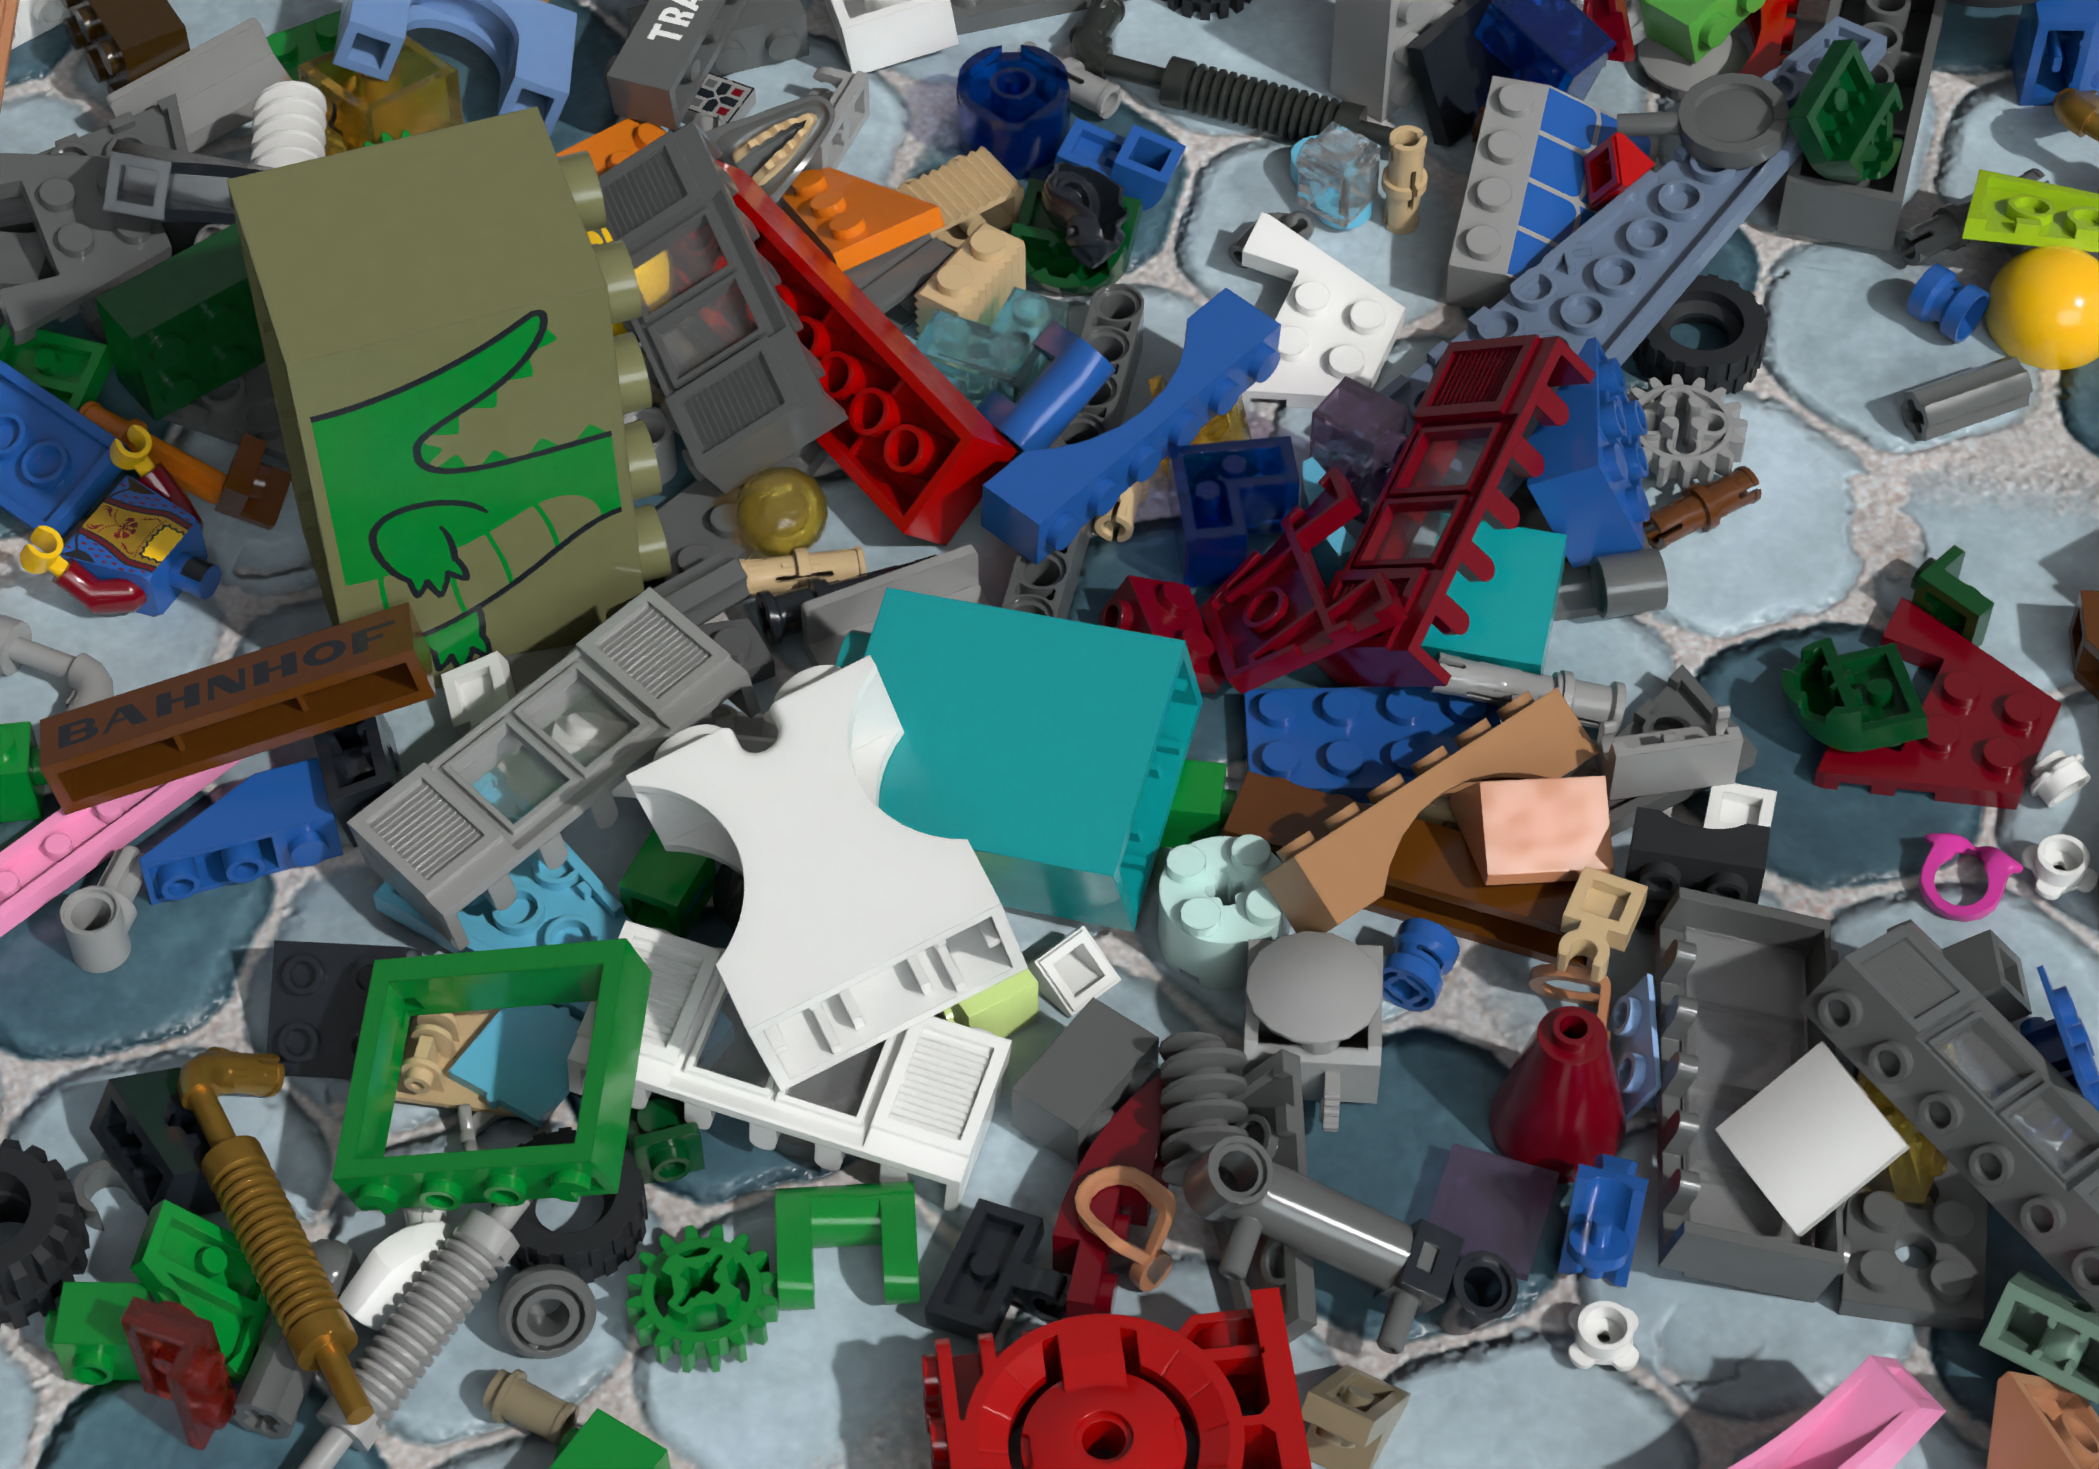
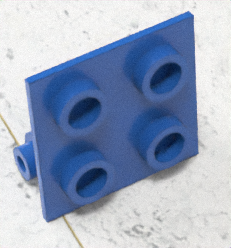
(2064, 1041)

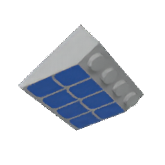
(1524, 186)

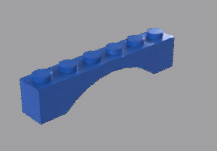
(1055, 491)

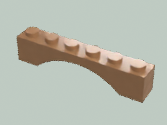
(1350, 866)

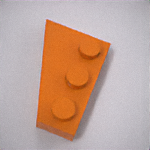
(856, 217)

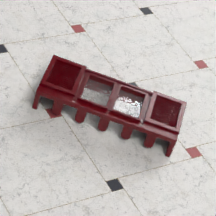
(1442, 489)

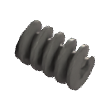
(1197, 1099)

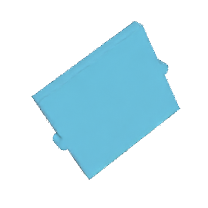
(521, 1061)

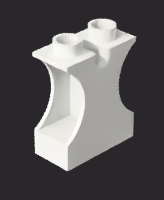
(843, 909)

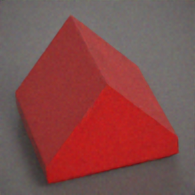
(1613, 169)

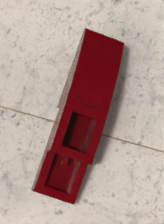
(1127, 1140)

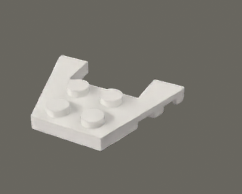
(1329, 321)

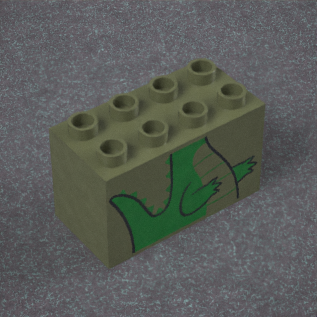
(457, 384)

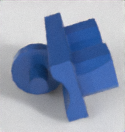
(1604, 1220)

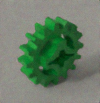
(702, 1298)

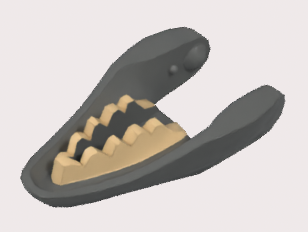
(776, 142)

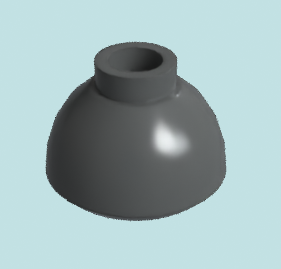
(546, 1311)

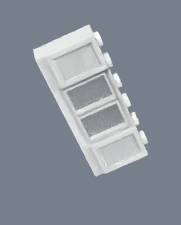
(904, 1103)

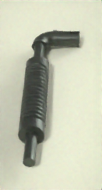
(1215, 91)

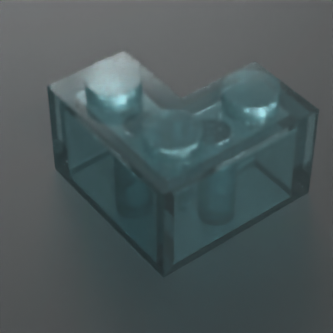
(995, 355)

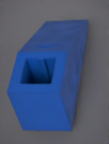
(254, 830)

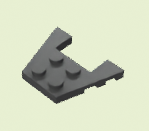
(84, 244)

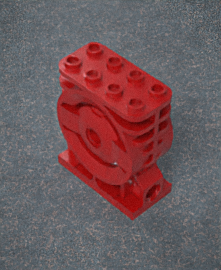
(1122, 1390)

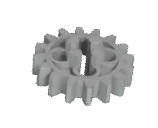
(1710, 432)

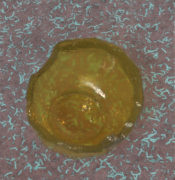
(781, 511)

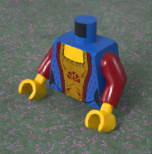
(135, 547)

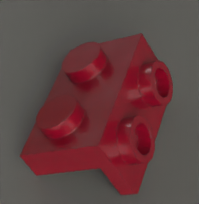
(1169, 612)

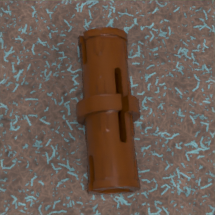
(1701, 507)

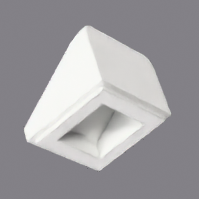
(1073, 972)

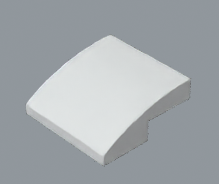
(1811, 1139)

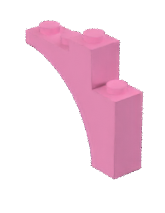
(1858, 1426)

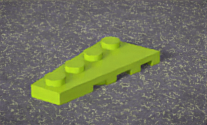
(2032, 213)

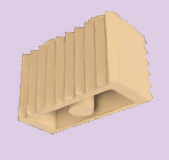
(969, 193)
(974, 278)

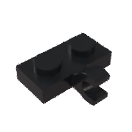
(991, 1271)

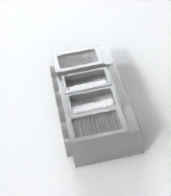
(546, 761)

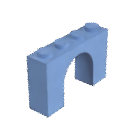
(523, 38)

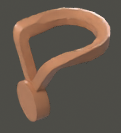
(1548, 972)
(1153, 1263)

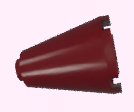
(1560, 1097)

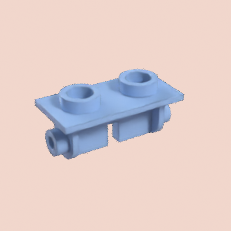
(1637, 1047)

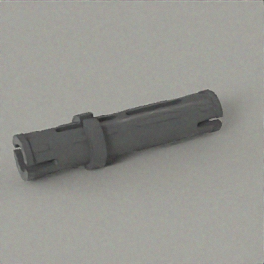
(1942, 230)

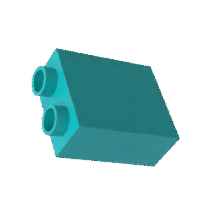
(1034, 745)

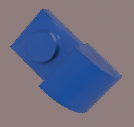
(1139, 162)

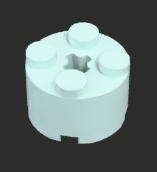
(1216, 903)

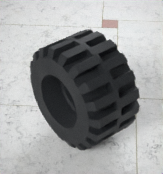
(50, 1242)

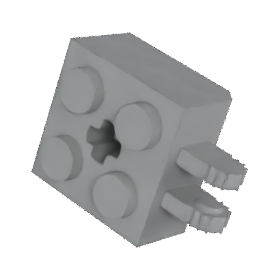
(1341, 1076)

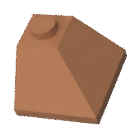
(2041, 1426)

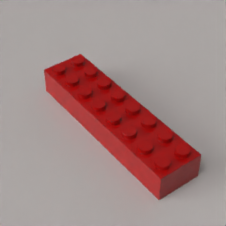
(908, 428)

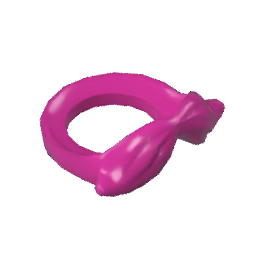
(1997, 867)

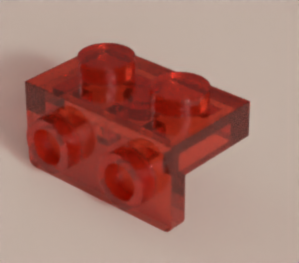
(182, 1363)

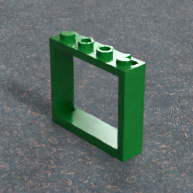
(485, 981)

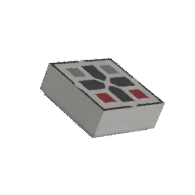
(723, 98)

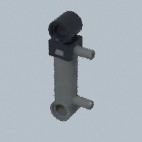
(1408, 1264)

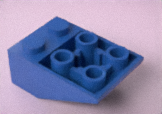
(2055, 50)
(1594, 465)

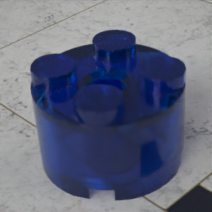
(1014, 107)

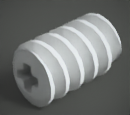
(288, 124)

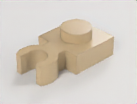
(1599, 917)

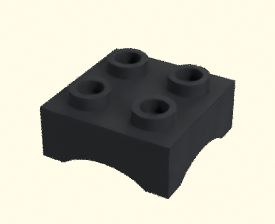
(1708, 860)

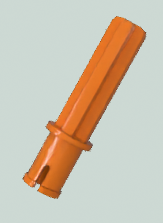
(187, 470)

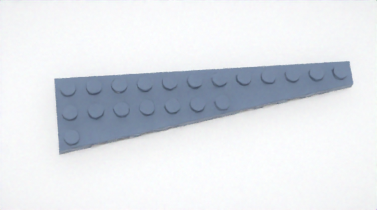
(1641, 248)

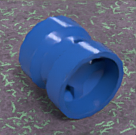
(1945, 301)
(1419, 959)

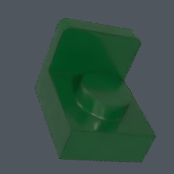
(1950, 599)
(663, 1140)

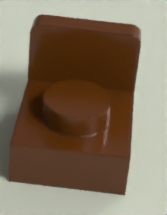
(252, 488)

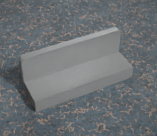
(211, 83)
(856, 607)

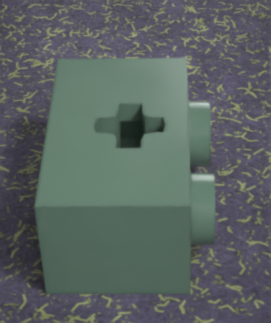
(2047, 1333)

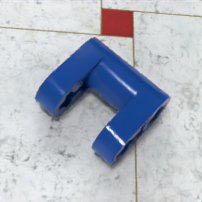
(1055, 395)

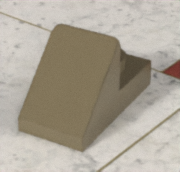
(1351, 1418)

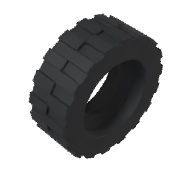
(1716, 304)
(597, 1248)

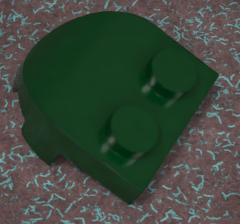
(1847, 118)
(1050, 260)
(1854, 697)

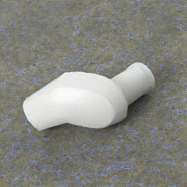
(396, 1266)

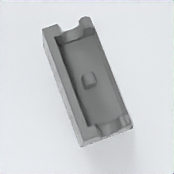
(851, 113)
(1669, 758)

